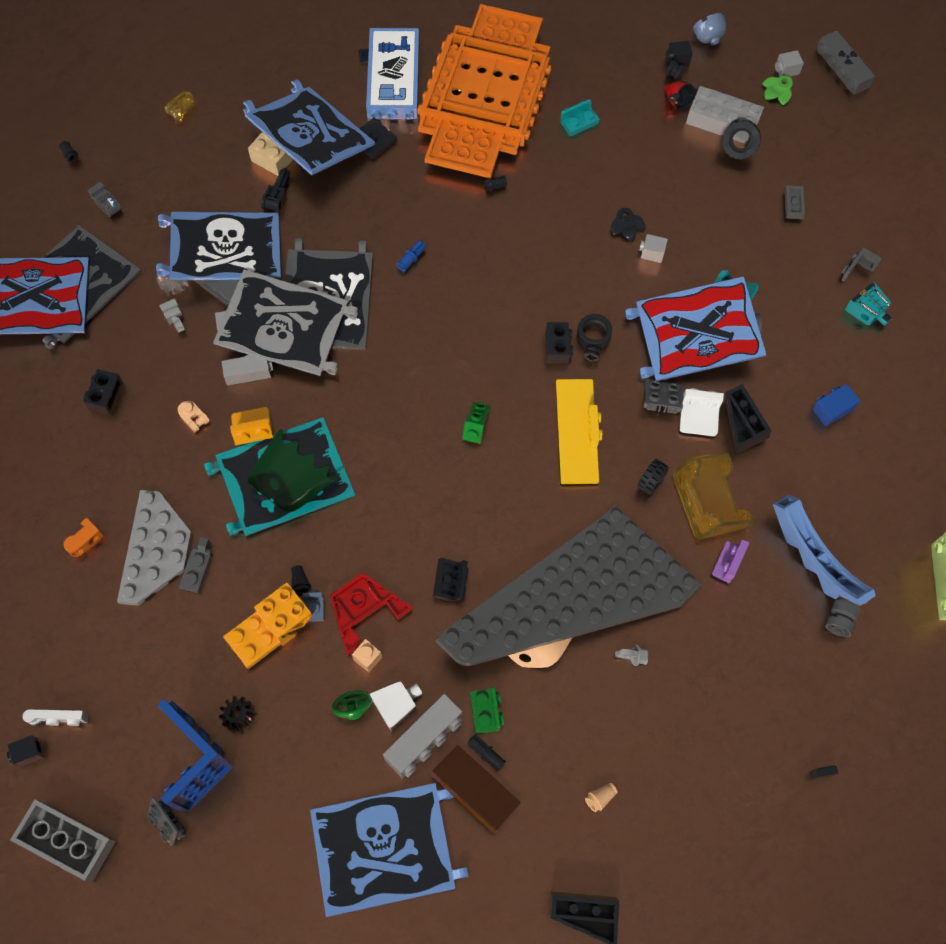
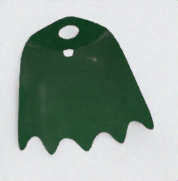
(287, 475)

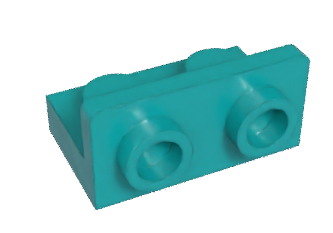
(579, 118)

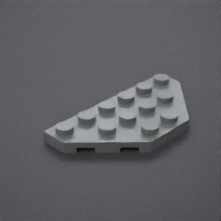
(155, 550)

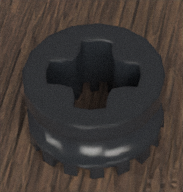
(592, 353)

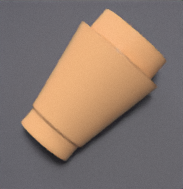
(601, 797)

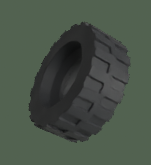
(732, 129)

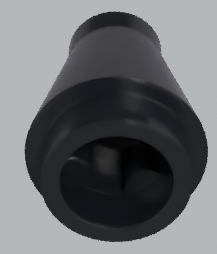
(299, 580)

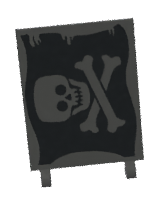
(106, 273)

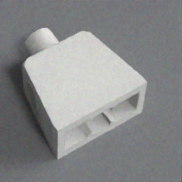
(395, 703)

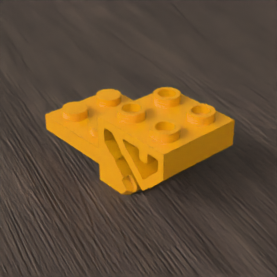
(269, 626)

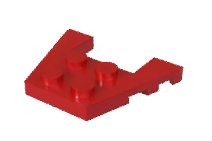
(358, 601)

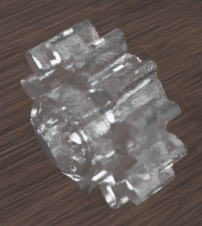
(167, 284)

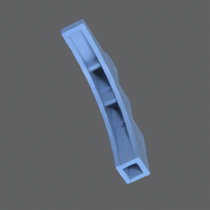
(833, 576)

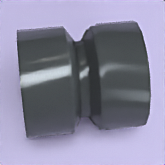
(843, 617)

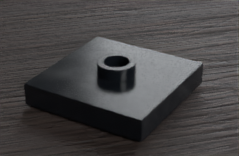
(380, 135)

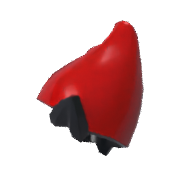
(680, 94)

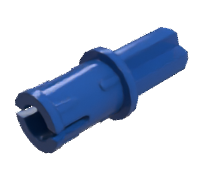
(411, 256)

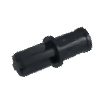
(486, 752)

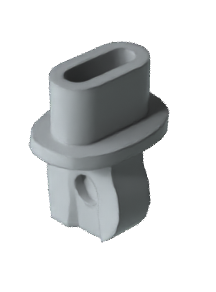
(636, 655)

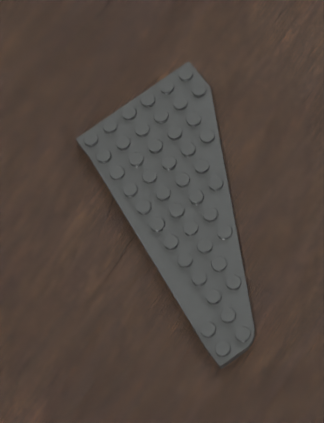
(586, 585)

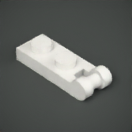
(53, 717)

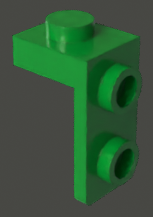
(475, 422)

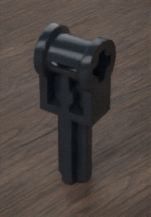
(276, 194)

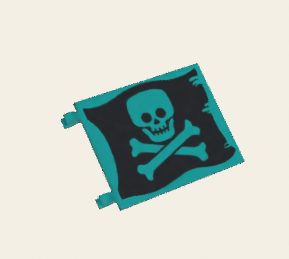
(254, 509)

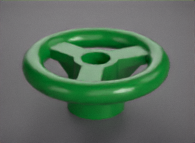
(353, 707)

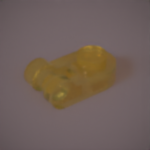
(185, 102)

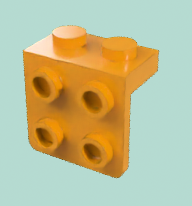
(251, 426)

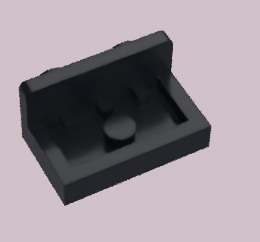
(450, 580)

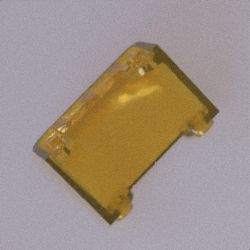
(708, 496)

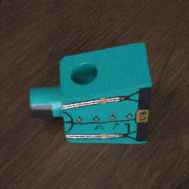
(870, 305)

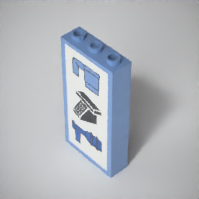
(393, 73)

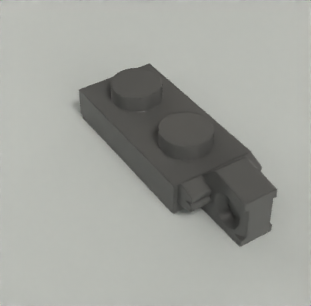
(196, 567)

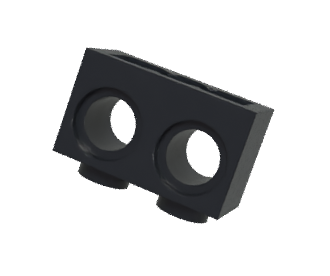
(556, 342)
(107, 392)

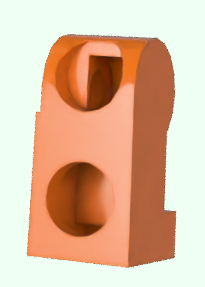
(83, 539)

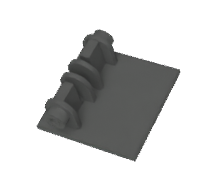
(664, 395)
(159, 815)

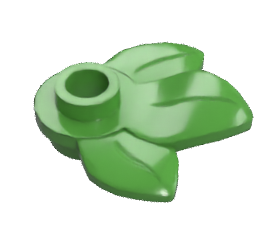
(776, 89)

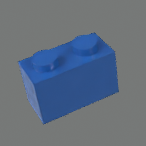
(836, 404)

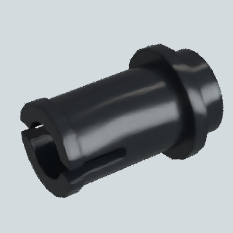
(69, 154)
(494, 183)

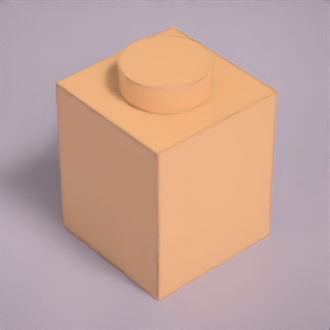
(367, 655)

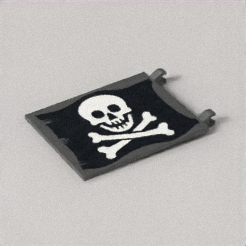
(339, 275)

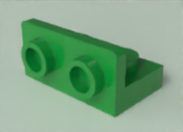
(485, 710)

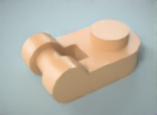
(189, 411)

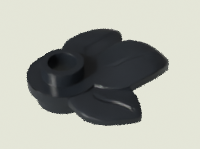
(627, 226)

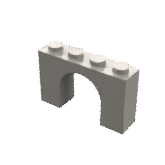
(245, 368)

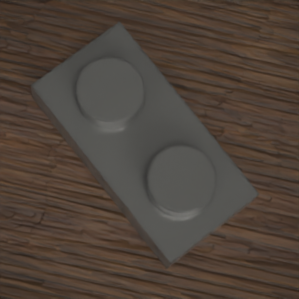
(794, 202)

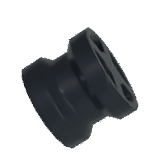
(675, 70)

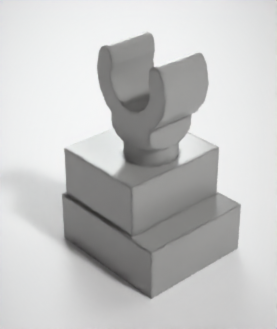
(173, 314)

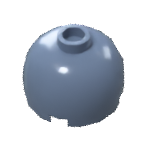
(711, 30)

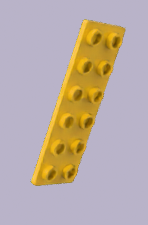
(578, 431)

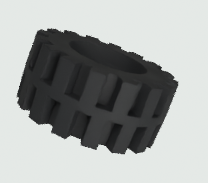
(653, 476)

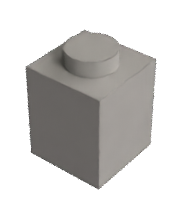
(789, 64)
(653, 248)

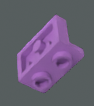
(729, 560)

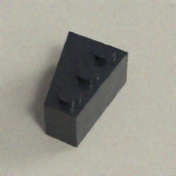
(745, 420)
(587, 913)

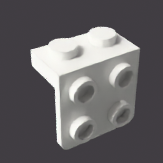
(700, 412)

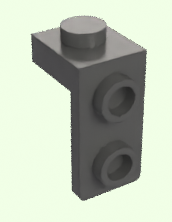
(865, 258)

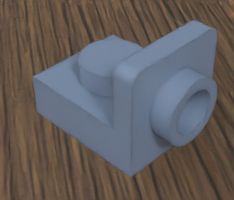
(315, 603)

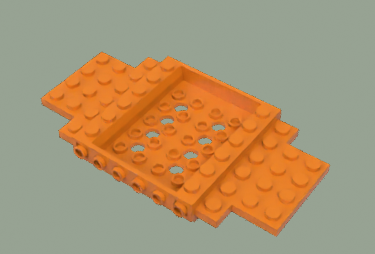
(469, 130)

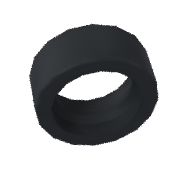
(594, 319)

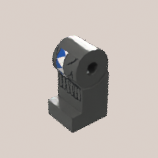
(104, 199)

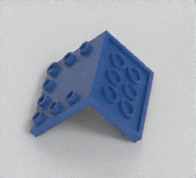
(205, 774)

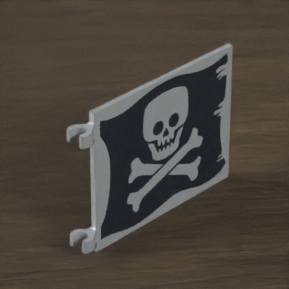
(283, 323)

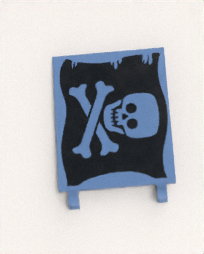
(308, 129)
(383, 849)

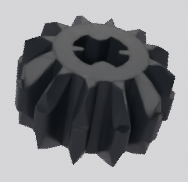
(229, 716)

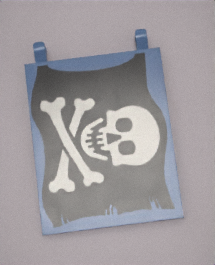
(221, 245)

